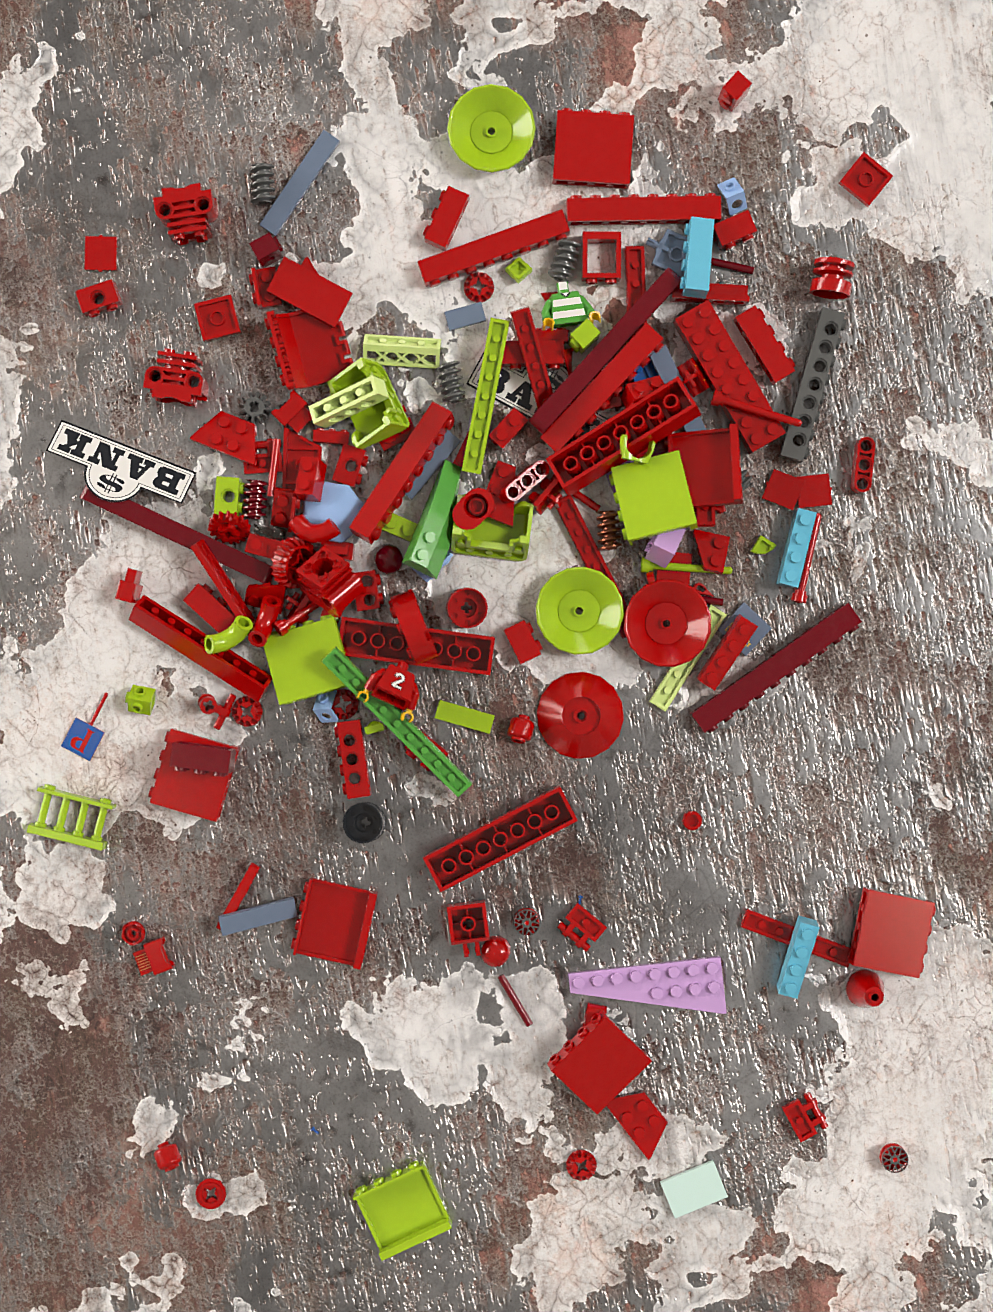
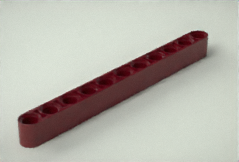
(605, 350)
(183, 535)

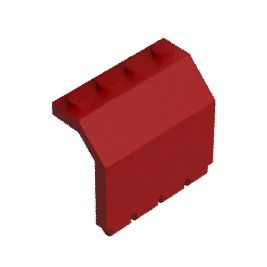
(307, 349)

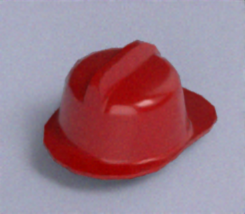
(473, 508)

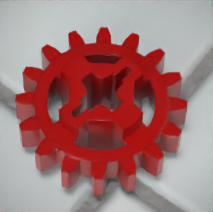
(229, 527)

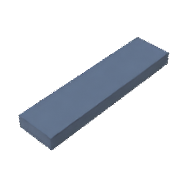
(440, 454)
(257, 916)

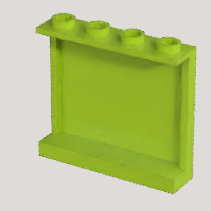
(653, 497)
(298, 657)
(403, 1209)

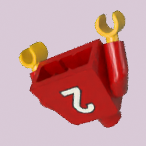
(395, 687)

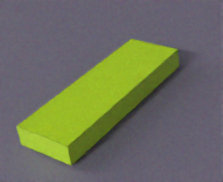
(464, 716)

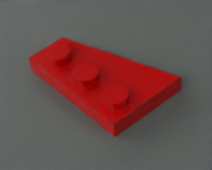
(502, 511)

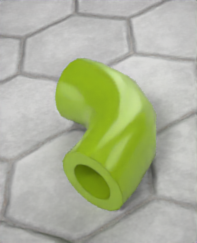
(230, 637)

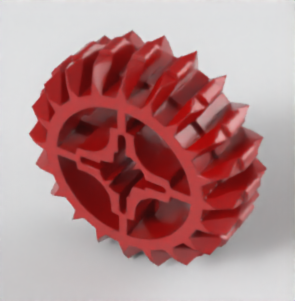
(288, 558)

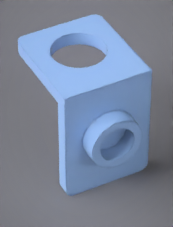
(733, 191)
(324, 705)

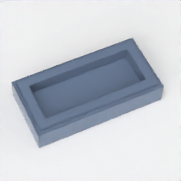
(465, 316)

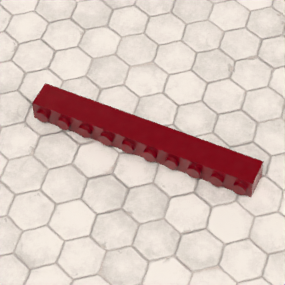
(776, 667)

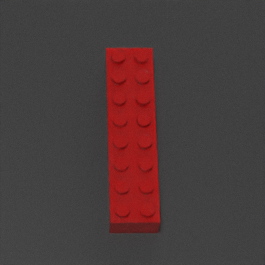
(727, 373)
(642, 422)
(384, 643)
(500, 838)

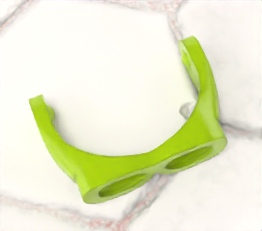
(627, 456)

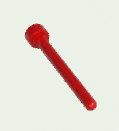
(721, 399)
(800, 593)
(283, 626)

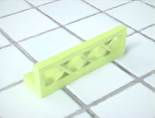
(406, 345)

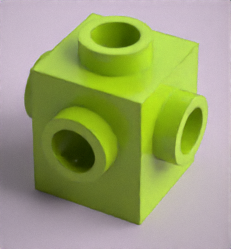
(141, 699)

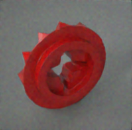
(472, 293)
(351, 708)
(247, 720)
(580, 1156)
(214, 1201)

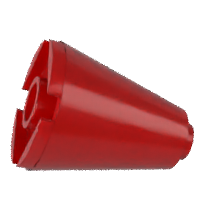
(865, 989)

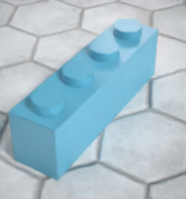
(698, 257)
(796, 548)
(797, 957)

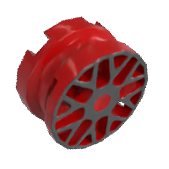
(526, 921)
(893, 1157)

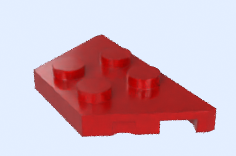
(229, 436)
(294, 448)
(639, 1119)

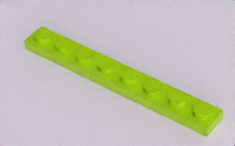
(485, 396)

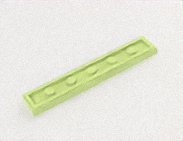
(677, 675)

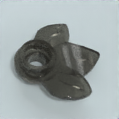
(275, 533)

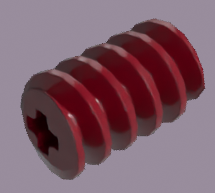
(255, 499)

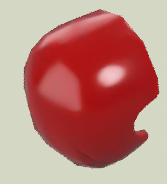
(495, 951)

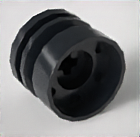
(356, 829)

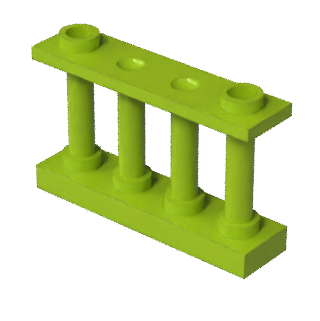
(76, 836)

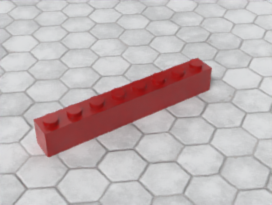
(641, 210)
(494, 248)
(603, 388)
(402, 473)
(190, 643)

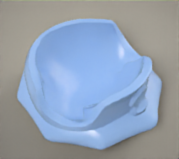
(336, 503)

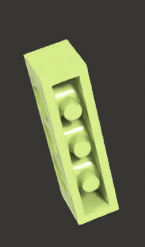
(348, 401)

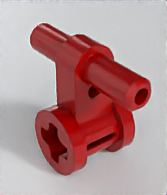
(223, 711)

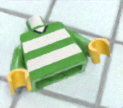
(567, 309)

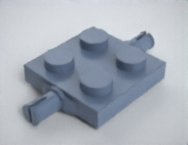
(669, 252)

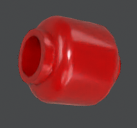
(520, 729)
(167, 1156)

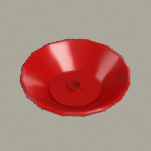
(687, 618)
(559, 712)

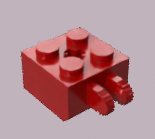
(466, 934)

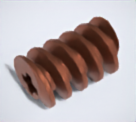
(608, 530)

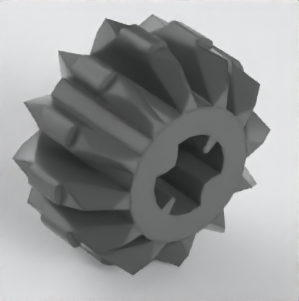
(248, 410)

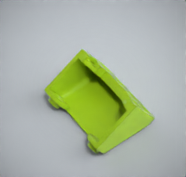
(378, 420)
(496, 539)

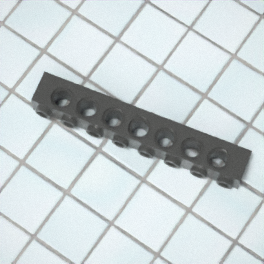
(836, 321)

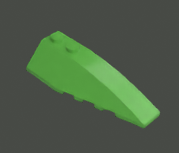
(435, 526)

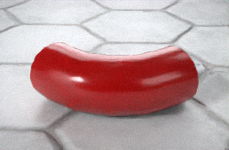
(314, 532)
(264, 623)

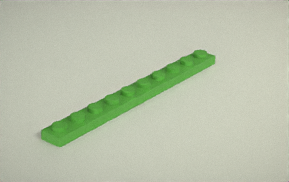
(405, 731)

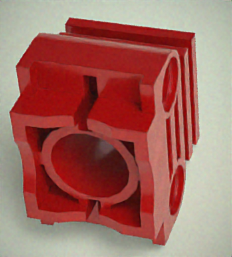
(187, 215)
(177, 379)
(329, 581)

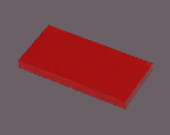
(309, 292)

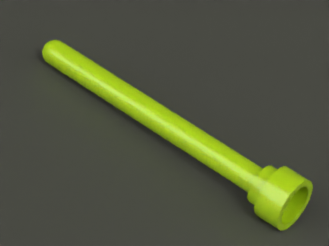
(647, 566)

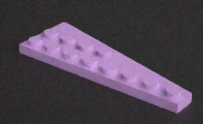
(679, 984)

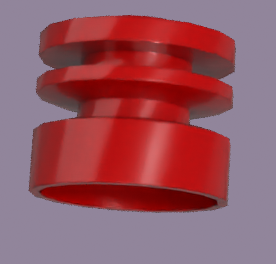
(832, 278)
(475, 614)

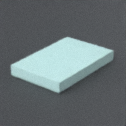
(693, 1189)

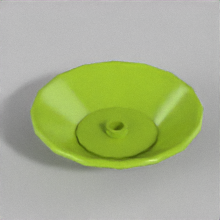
(488, 109)
(600, 606)

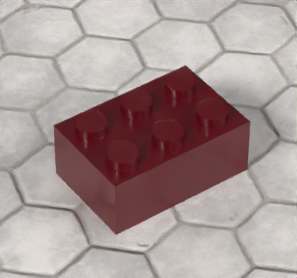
(202, 758)

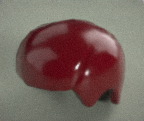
(388, 559)

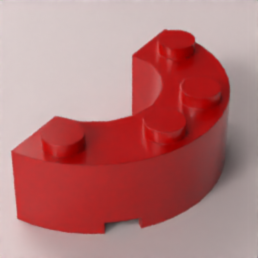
(412, 625)

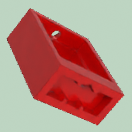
(601, 237)

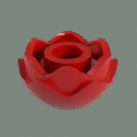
(127, 935)

